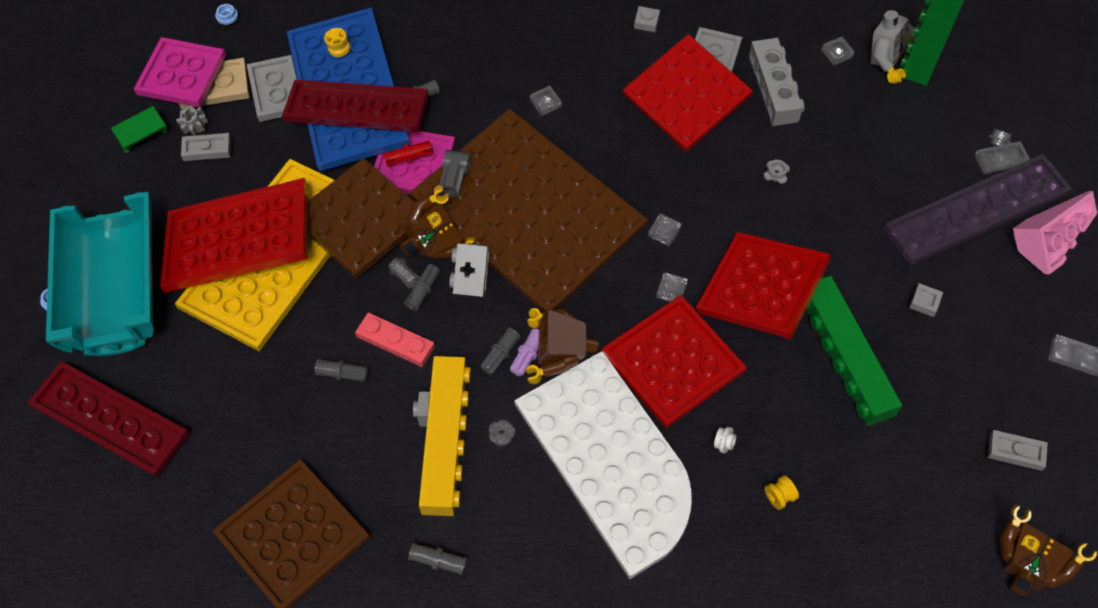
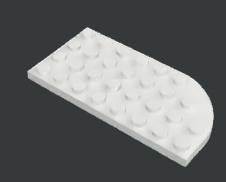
(612, 461)

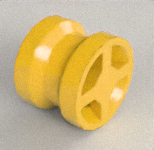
(337, 42)
(781, 492)

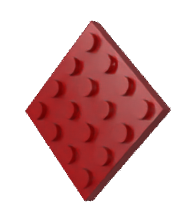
(687, 92)
(763, 284)
(673, 361)

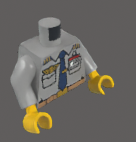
(889, 43)

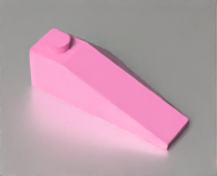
(1052, 232)

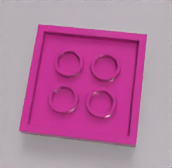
(180, 72)
(410, 175)

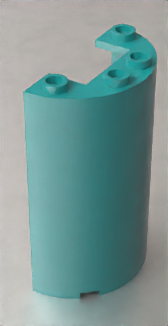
(100, 279)

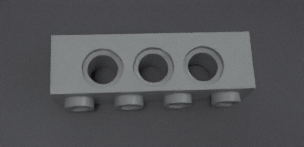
(775, 81)

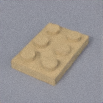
(228, 85)

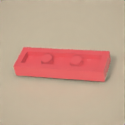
(395, 339)

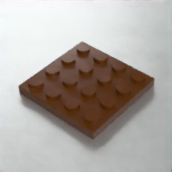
(358, 217)
(291, 535)

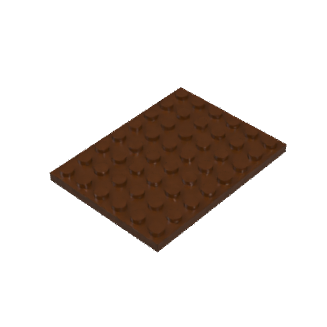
(537, 212)

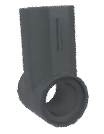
(455, 166)

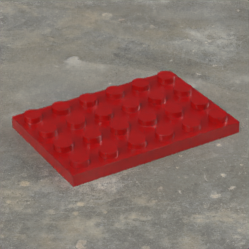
(235, 235)

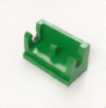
(138, 128)

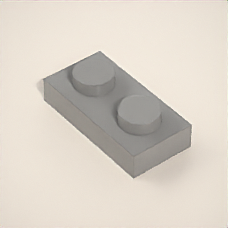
(206, 147)
(1017, 450)

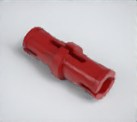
(408, 153)

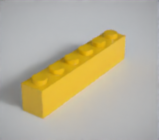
(443, 437)

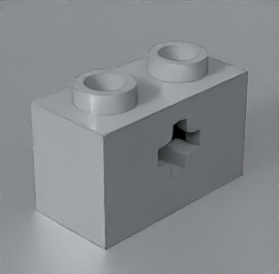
(477, 281)

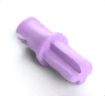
(526, 354)

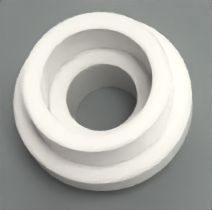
(725, 439)

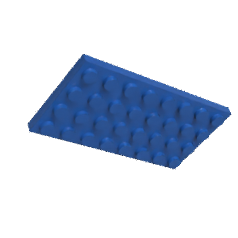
(361, 65)

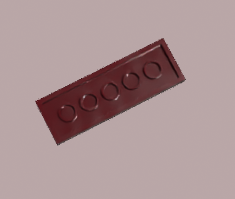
(356, 105)
(109, 419)

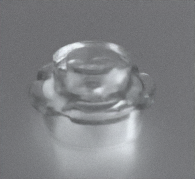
(1000, 138)
(501, 439)

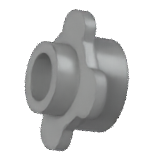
(776, 166)

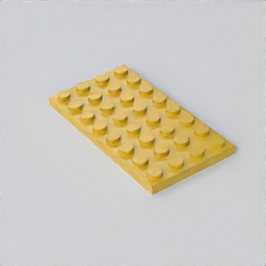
(257, 302)

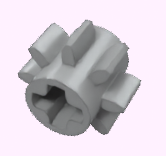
(192, 120)

